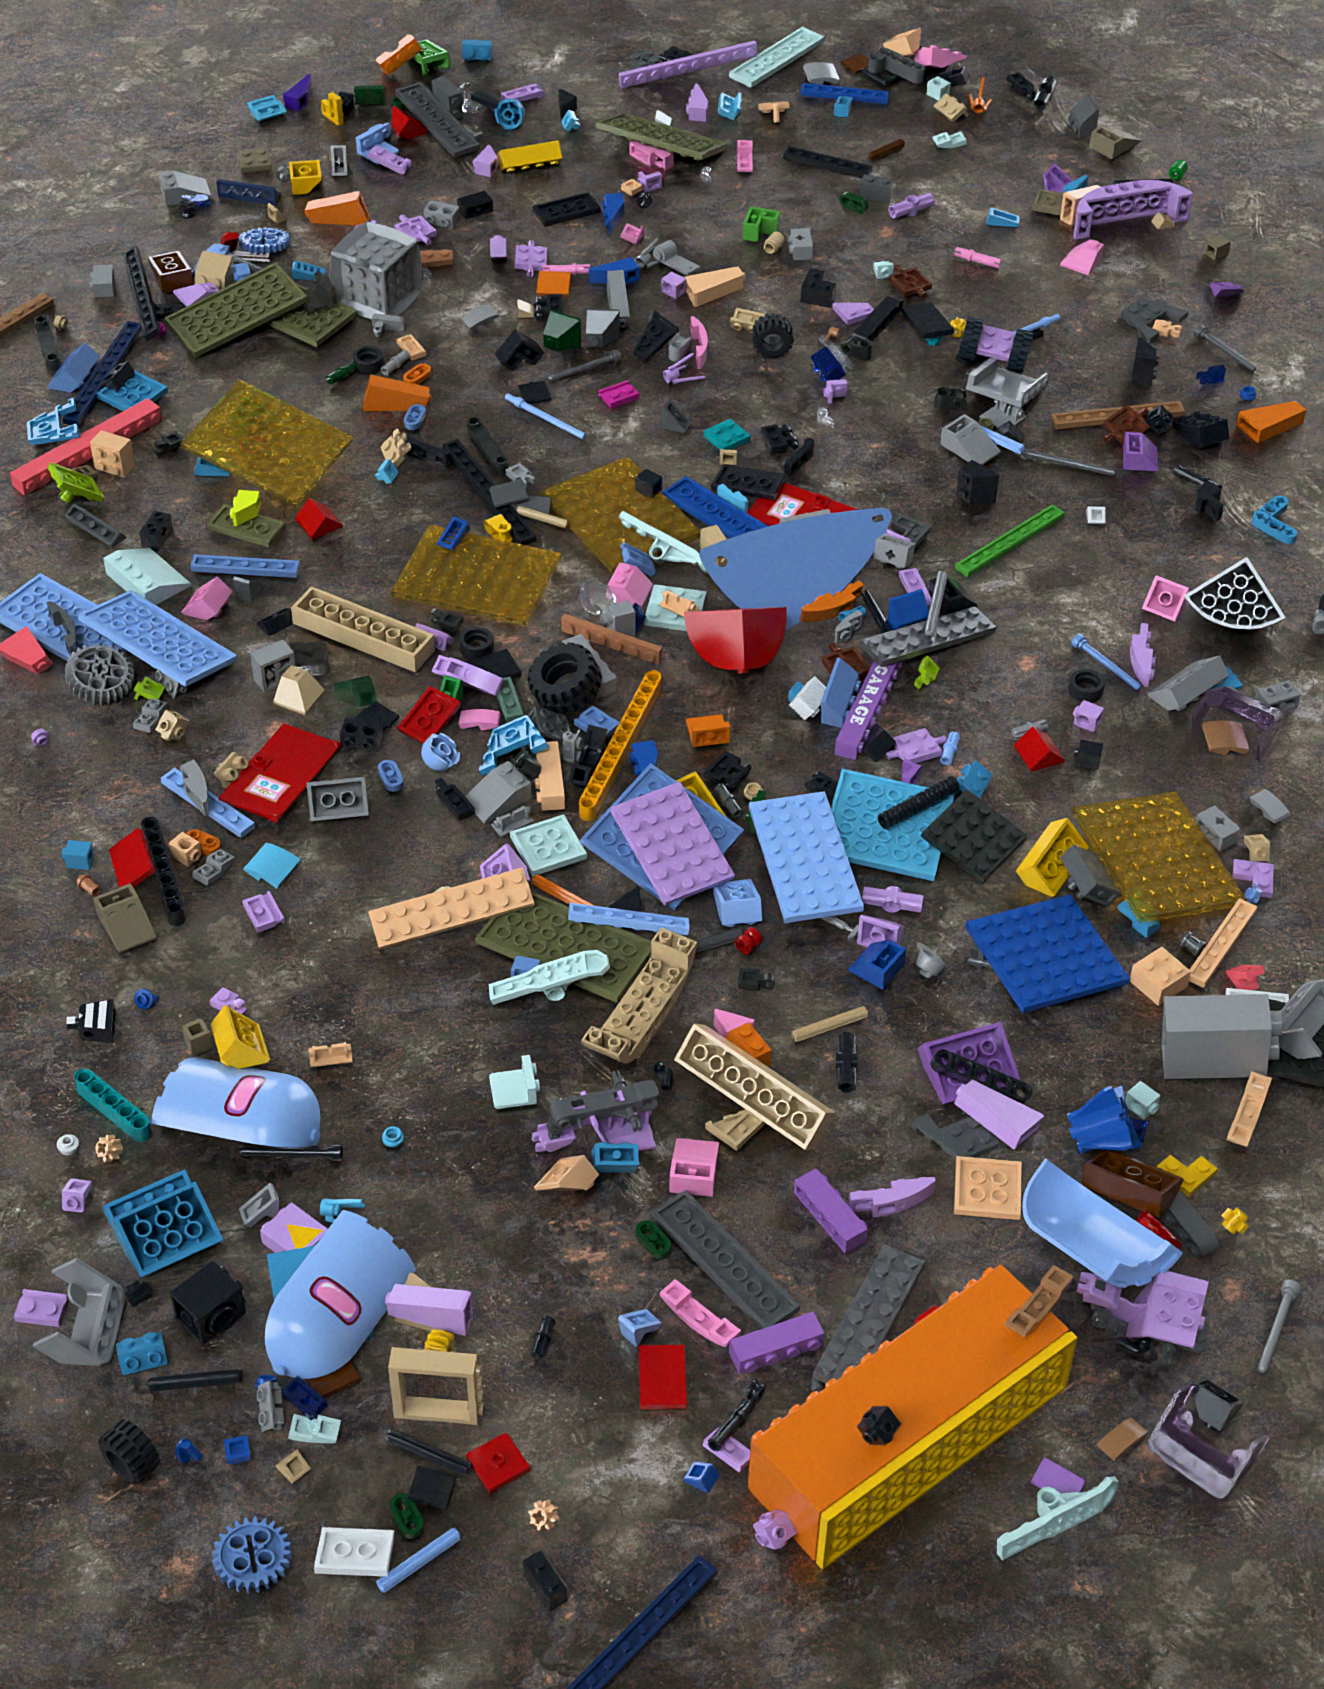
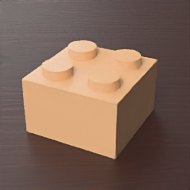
(112, 454)
(1160, 975)

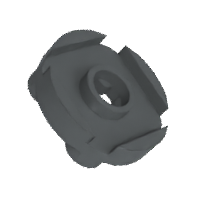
(643, 59)

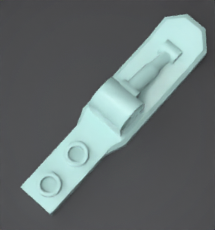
(671, 548)
(551, 977)
(1056, 1515)

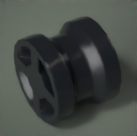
(186, 209)

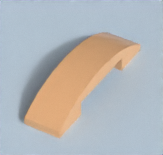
(1249, 1109)

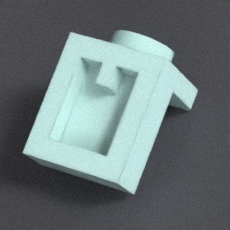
(883, 269)

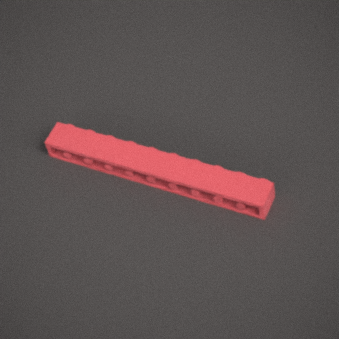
(78, 450)

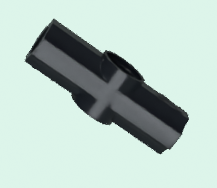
(1045, 92)
(846, 1062)

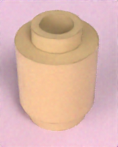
(774, 242)

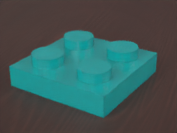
(727, 435)

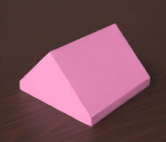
(1166, 598)

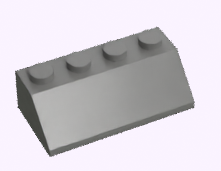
(1190, 683)

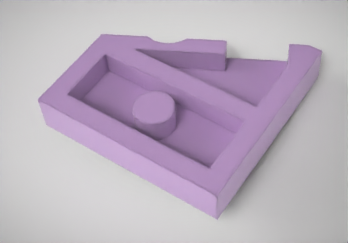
(852, 312)

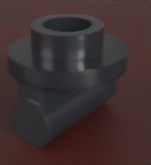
(137, 1292)

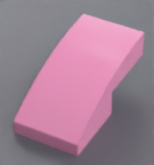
(483, 718)

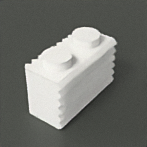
(809, 698)

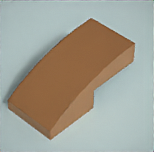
(1121, 1438)

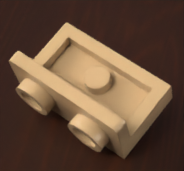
(950, 108)
(744, 319)

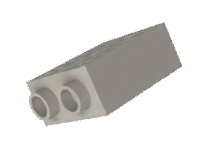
(1219, 1036)

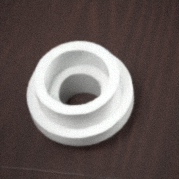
(68, 1149)

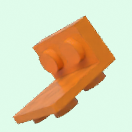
(708, 730)

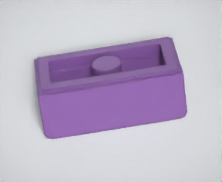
(1054, 1476)

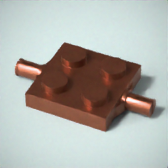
(910, 282)
(1125, 421)
(850, 656)

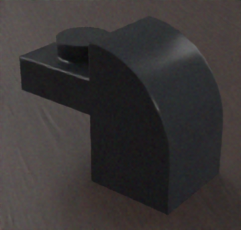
(1208, 500)

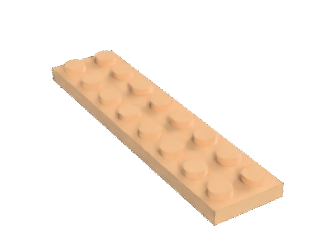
(451, 908)

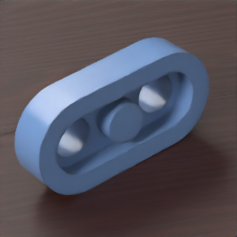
(414, 416)
(390, 775)

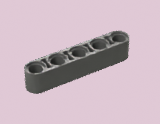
(1191, 1227)

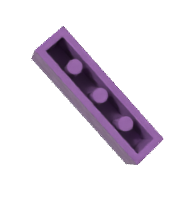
(831, 1210)
(776, 1343)

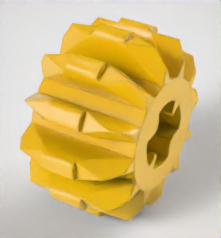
(440, 1341)

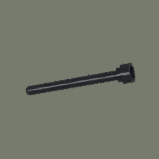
(333, 1152)

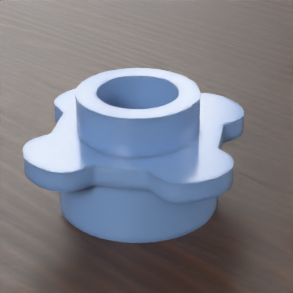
(1253, 894)

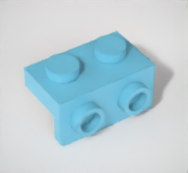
(729, 106)

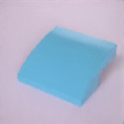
(266, 108)
(272, 864)

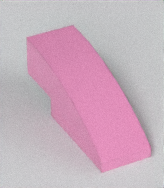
(651, 155)

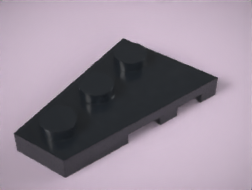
(656, 335)

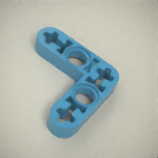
(1264, 520)

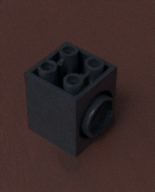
(208, 1302)

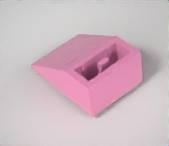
(937, 58)
(694, 1166)

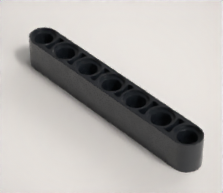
(164, 872)

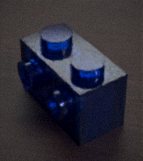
(827, 365)

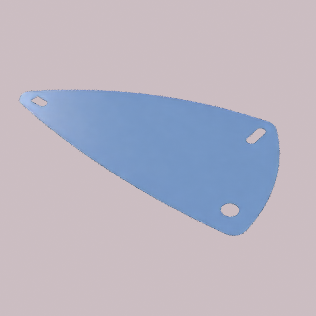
(795, 559)

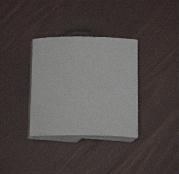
(819, 72)

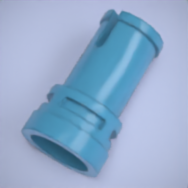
(842, 615)

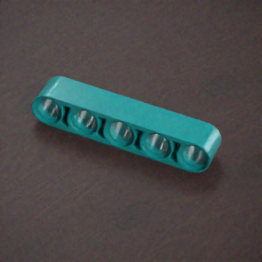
(113, 1105)

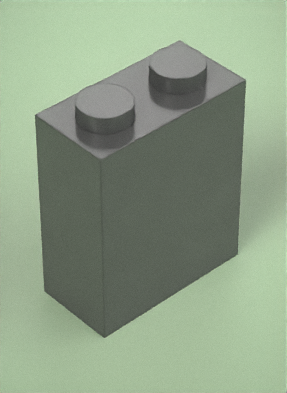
(448, 96)

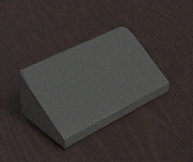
(508, 493)
(536, 503)

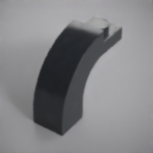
(590, 756)

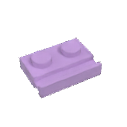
(263, 911)
(41, 1308)

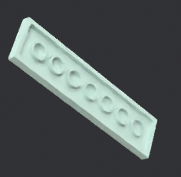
(776, 57)

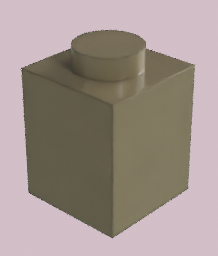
(1217, 247)
(197, 1037)

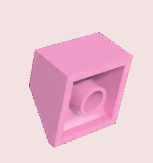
(630, 584)
(208, 600)

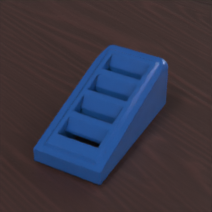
(454, 523)

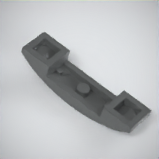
(61, 617)

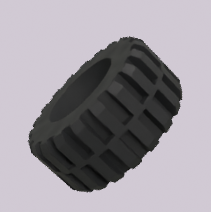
(556, 663)

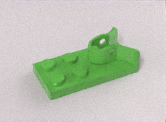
(432, 56)

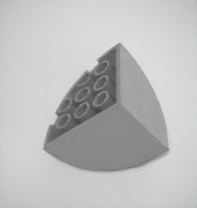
(1236, 599)

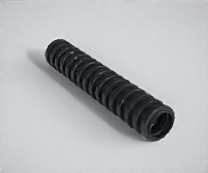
(918, 802)

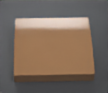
(1225, 737)

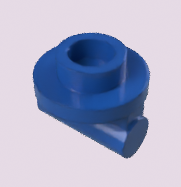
(144, 998)
(186, 1450)

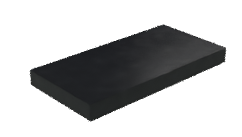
(566, 209)
(927, 320)
(750, 481)
(497, 663)

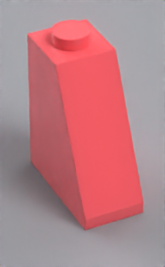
(25, 651)

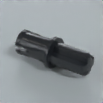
(542, 1336)

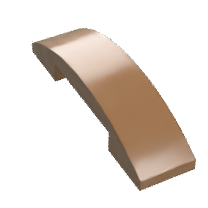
(1040, 1303)

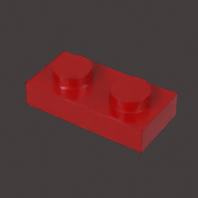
(230, 239)

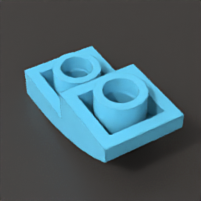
(736, 498)

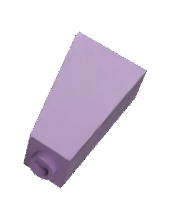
(998, 1113)
(432, 1307)

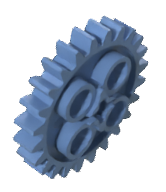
(274, 240)
(229, 1559)

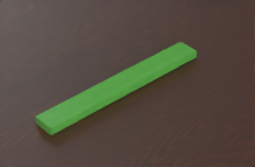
(1009, 540)

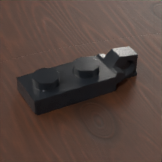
(1022, 84)
(454, 799)

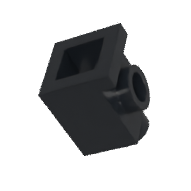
(348, 102)

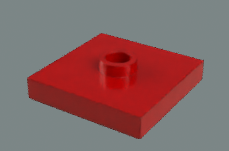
(498, 1462)

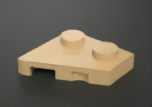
(735, 1128)

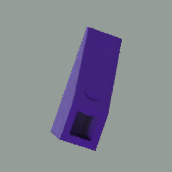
(298, 95)

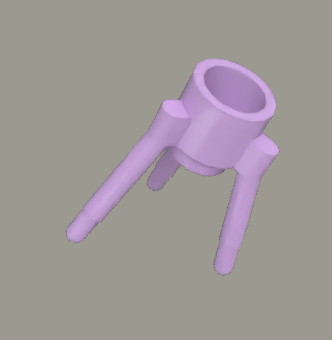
(672, 372)

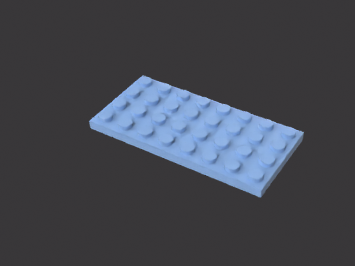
(29, 608)
(157, 638)
(805, 857)

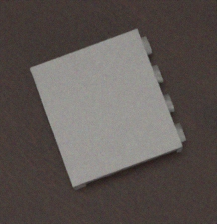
(1004, 384)

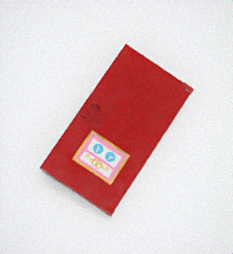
(793, 502)
(280, 772)

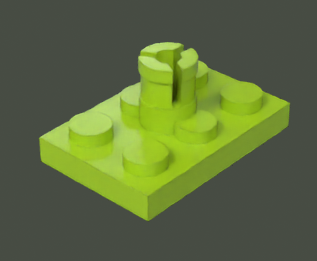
(74, 484)

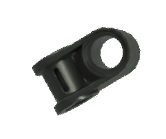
(857, 348)
(949, 397)
(527, 763)

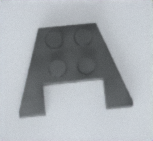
(1145, 312)
(961, 1138)

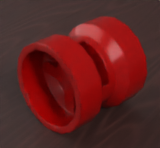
(746, 942)

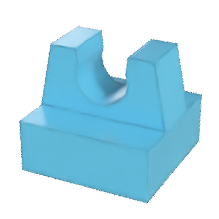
(570, 121)
(387, 472)

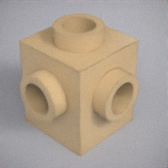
(172, 725)

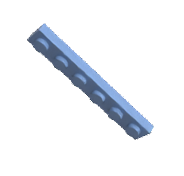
(245, 566)

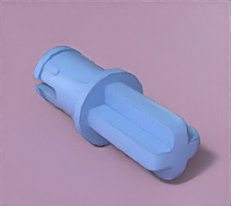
(950, 748)

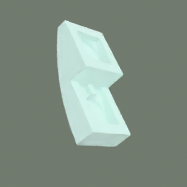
(945, 141)
(315, 1431)

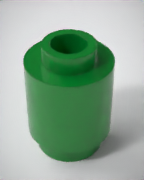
(1178, 170)

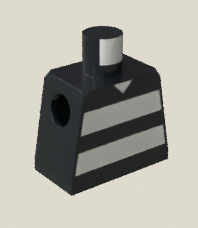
(95, 1021)

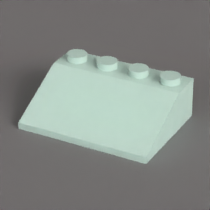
(144, 574)

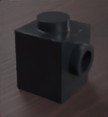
(648, 483)
(1088, 754)

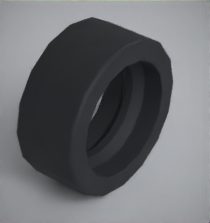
(365, 353)
(472, 634)
(1089, 676)

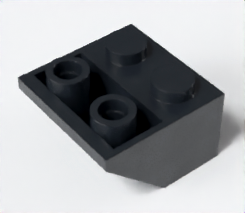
(954, 597)

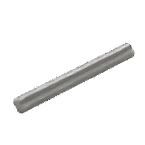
(936, 603)

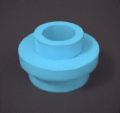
(392, 1136)

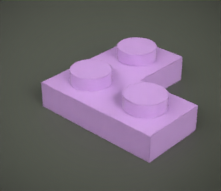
(1256, 872)

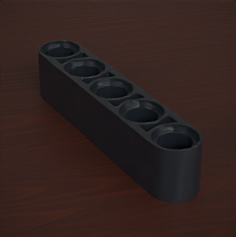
(879, 318)
(973, 1068)

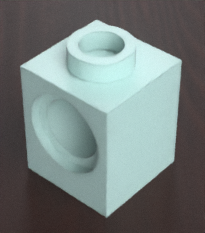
(938, 88)
(1142, 1100)

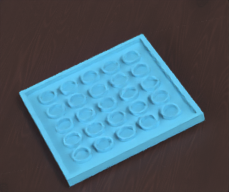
(897, 849)

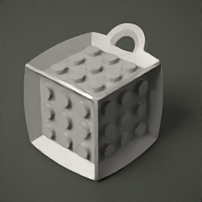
(376, 270)

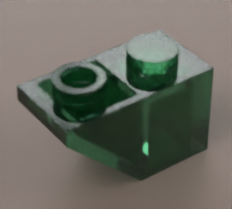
(356, 691)

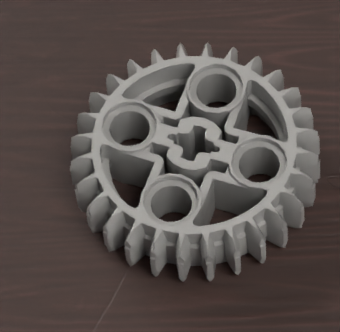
(99, 673)

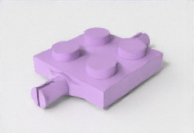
(416, 228)
(530, 258)
(916, 746)

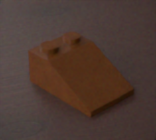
(171, 271)

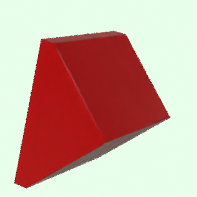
(317, 519)
(1038, 750)

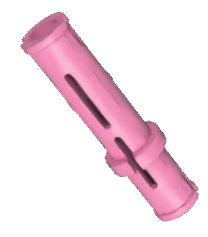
(970, 255)
(574, 269)

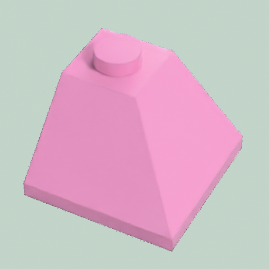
(1084, 257)

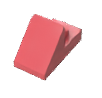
(1245, 976)

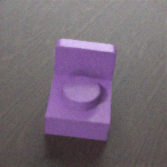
(910, 772)

